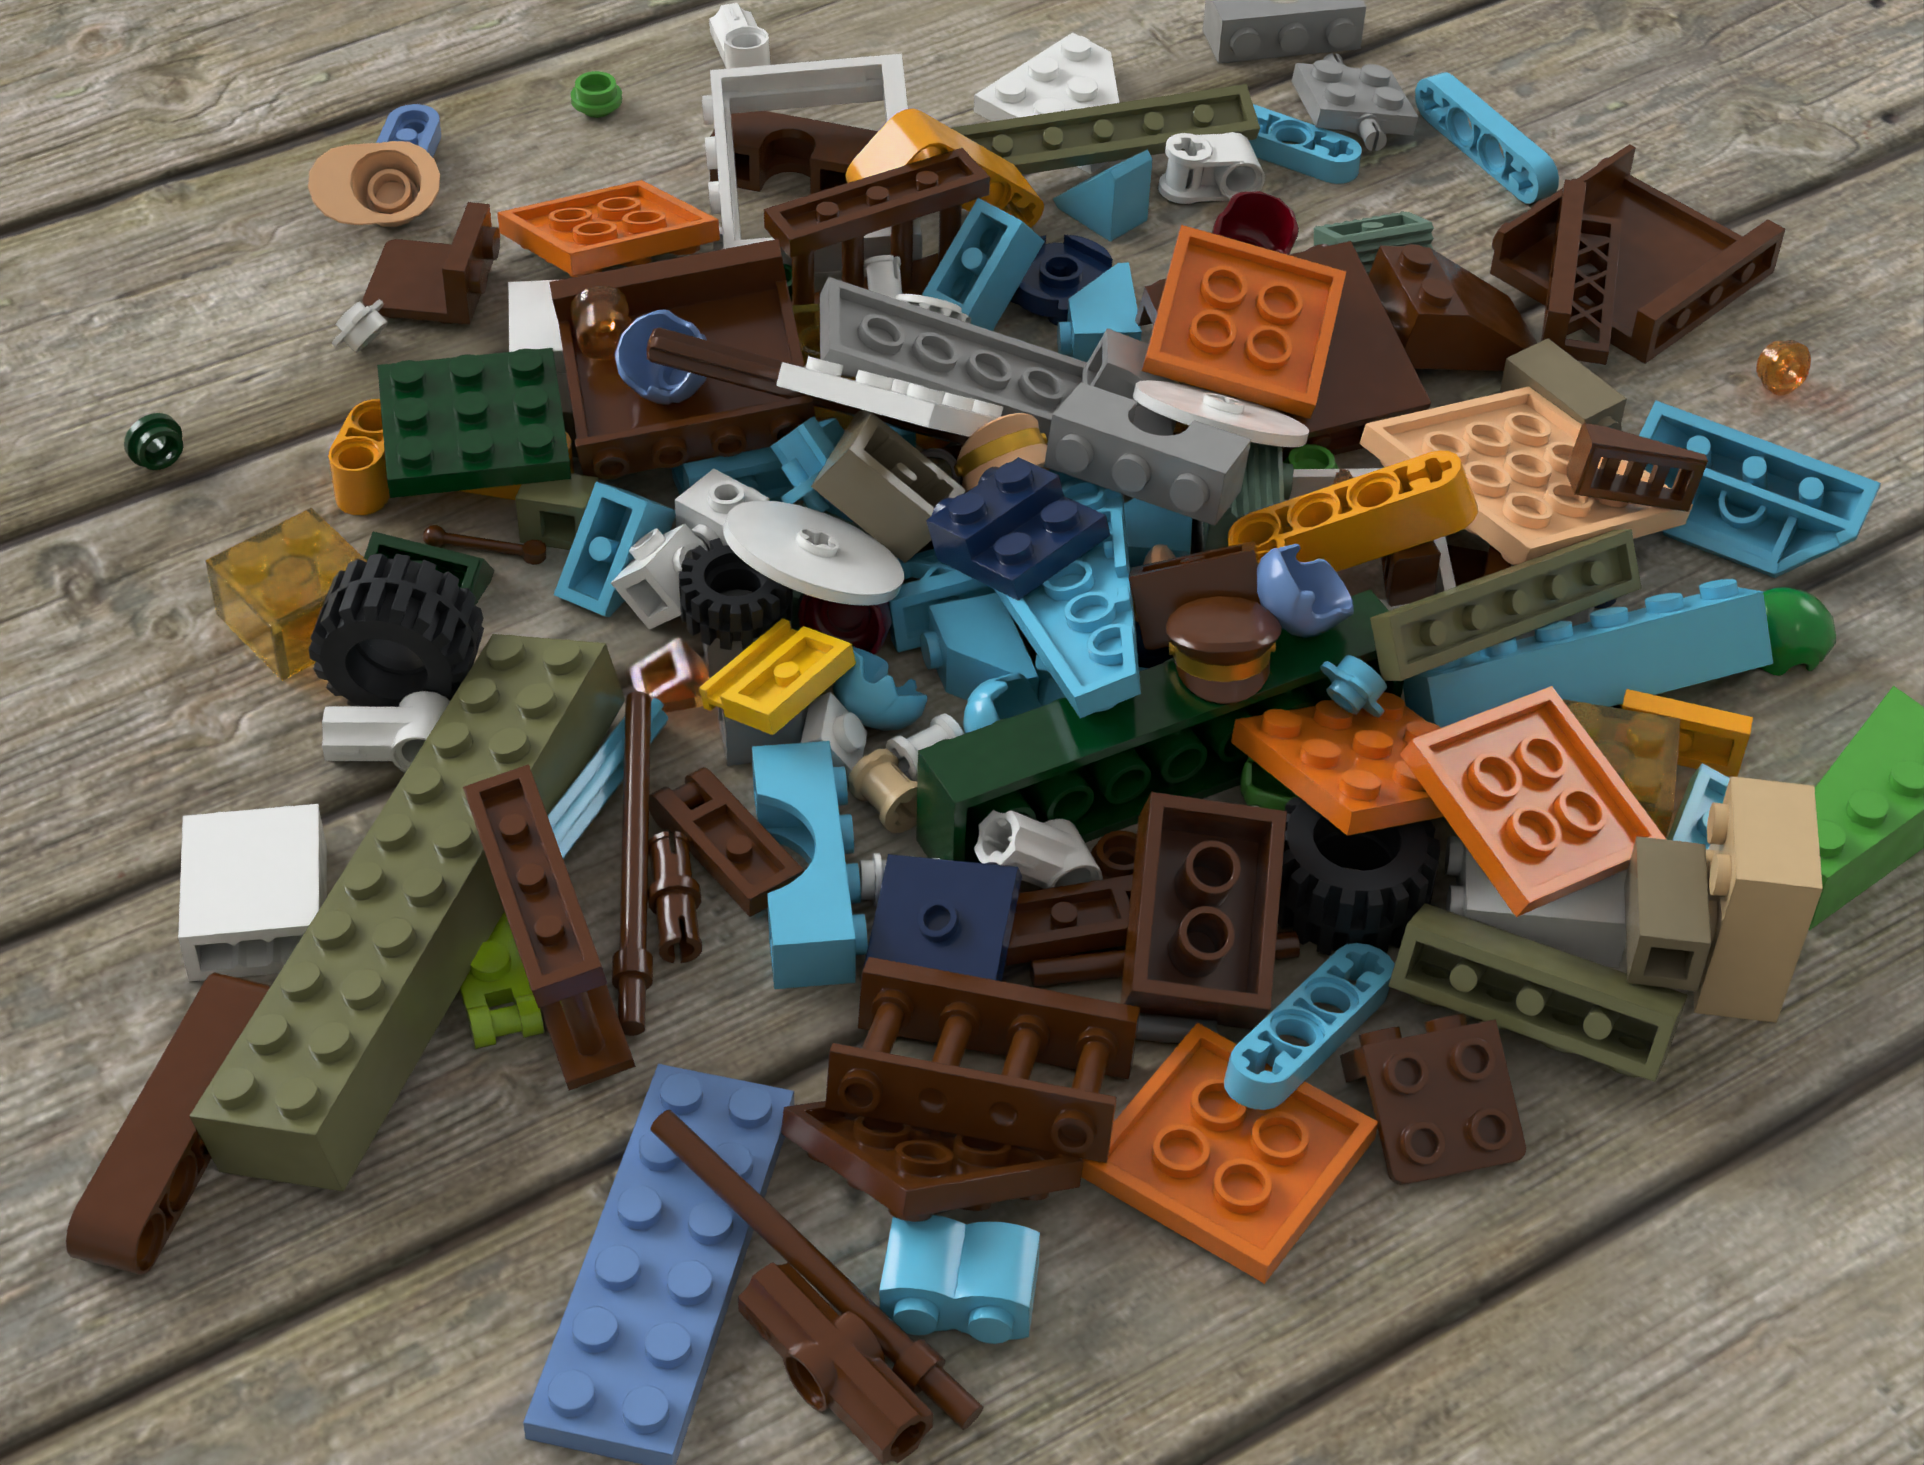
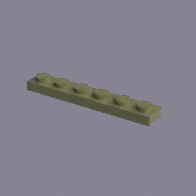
(1114, 129)
(1504, 604)

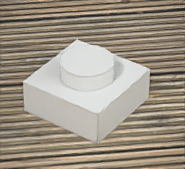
(834, 723)

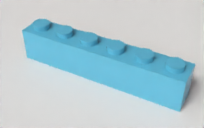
(1642, 650)

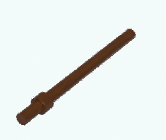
(632, 962)
(913, 1361)

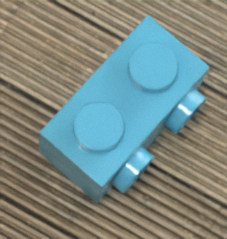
(985, 264)

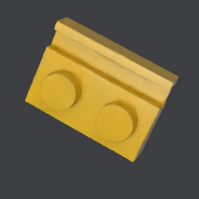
(777, 676)

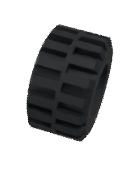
(395, 632)
(1347, 905)

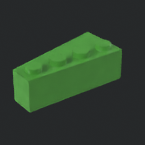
(1871, 803)

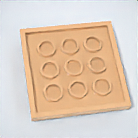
(1517, 465)

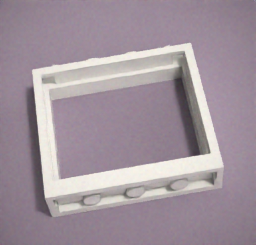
(788, 88)

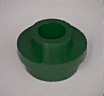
(154, 441)

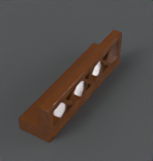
(1569, 283)

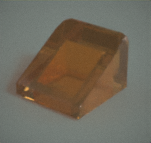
(671, 676)

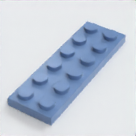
(657, 1277)

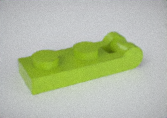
(498, 979)

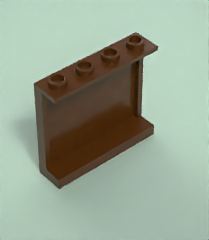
(1671, 261)
(733, 300)
(1365, 366)

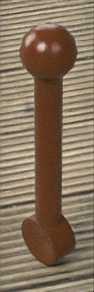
(532, 551)

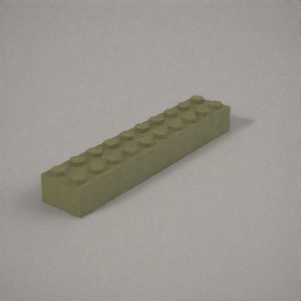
(400, 923)

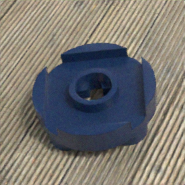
(1059, 274)

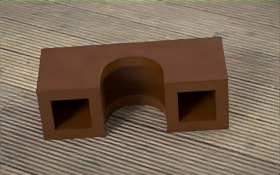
(782, 143)

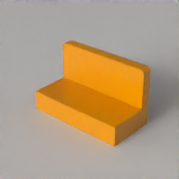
(1705, 733)

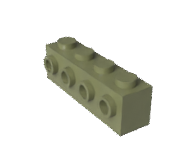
(1537, 992)

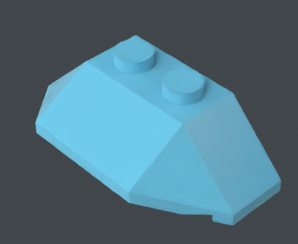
(1761, 499)

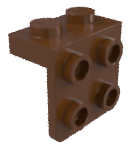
(437, 278)
(1439, 1098)

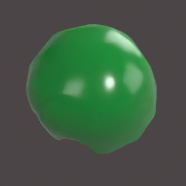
(1798, 629)

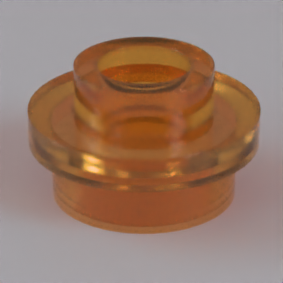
(1783, 366)

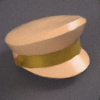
(999, 444)

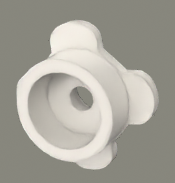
(360, 325)

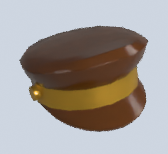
(1223, 647)

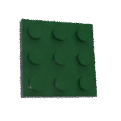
(472, 422)

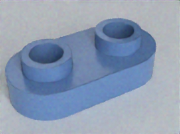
(413, 124)

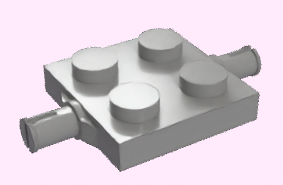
(1354, 99)

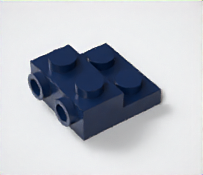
(1014, 528)

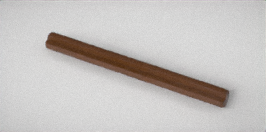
(751, 372)

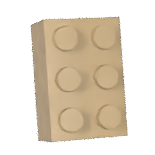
(1760, 895)

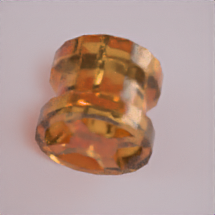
(600, 320)

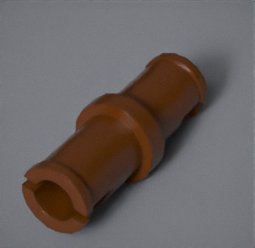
(674, 897)

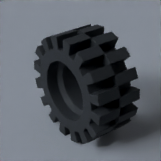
(723, 615)

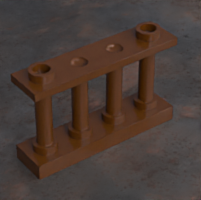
(871, 205)
(549, 927)
(988, 1018)

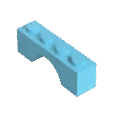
(811, 918)

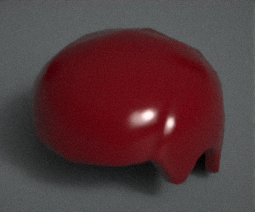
(1258, 221)
(857, 624)

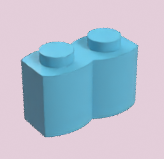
(961, 1278)

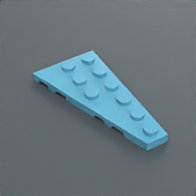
(1085, 613)

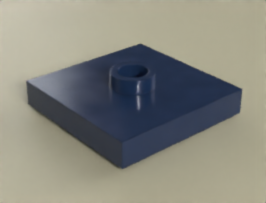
(945, 915)

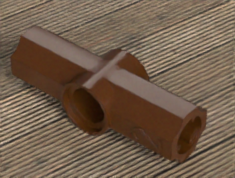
(835, 1362)

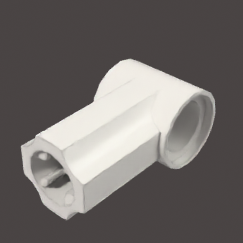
(739, 38)
(381, 732)
(1045, 852)

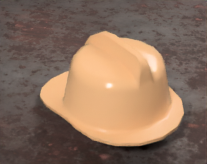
(374, 183)

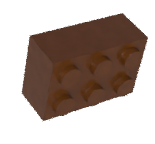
(1204, 910)

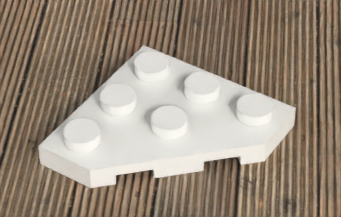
(1059, 79)
(889, 397)

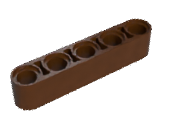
(158, 1150)

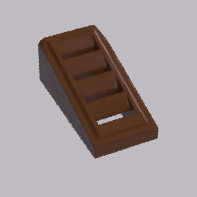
(1617, 445)
(1410, 573)

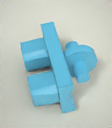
(803, 457)

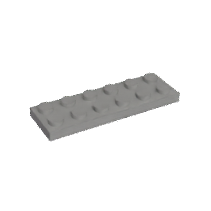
(942, 353)

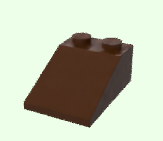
(1446, 312)

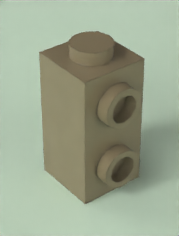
(1564, 384)
(1667, 914)

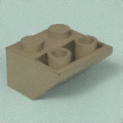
(884, 485)

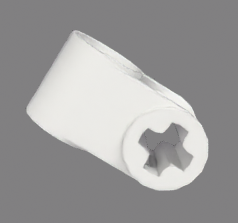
(1210, 166)

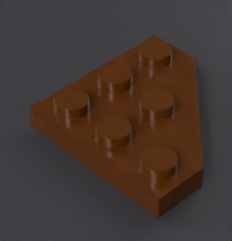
(925, 1169)

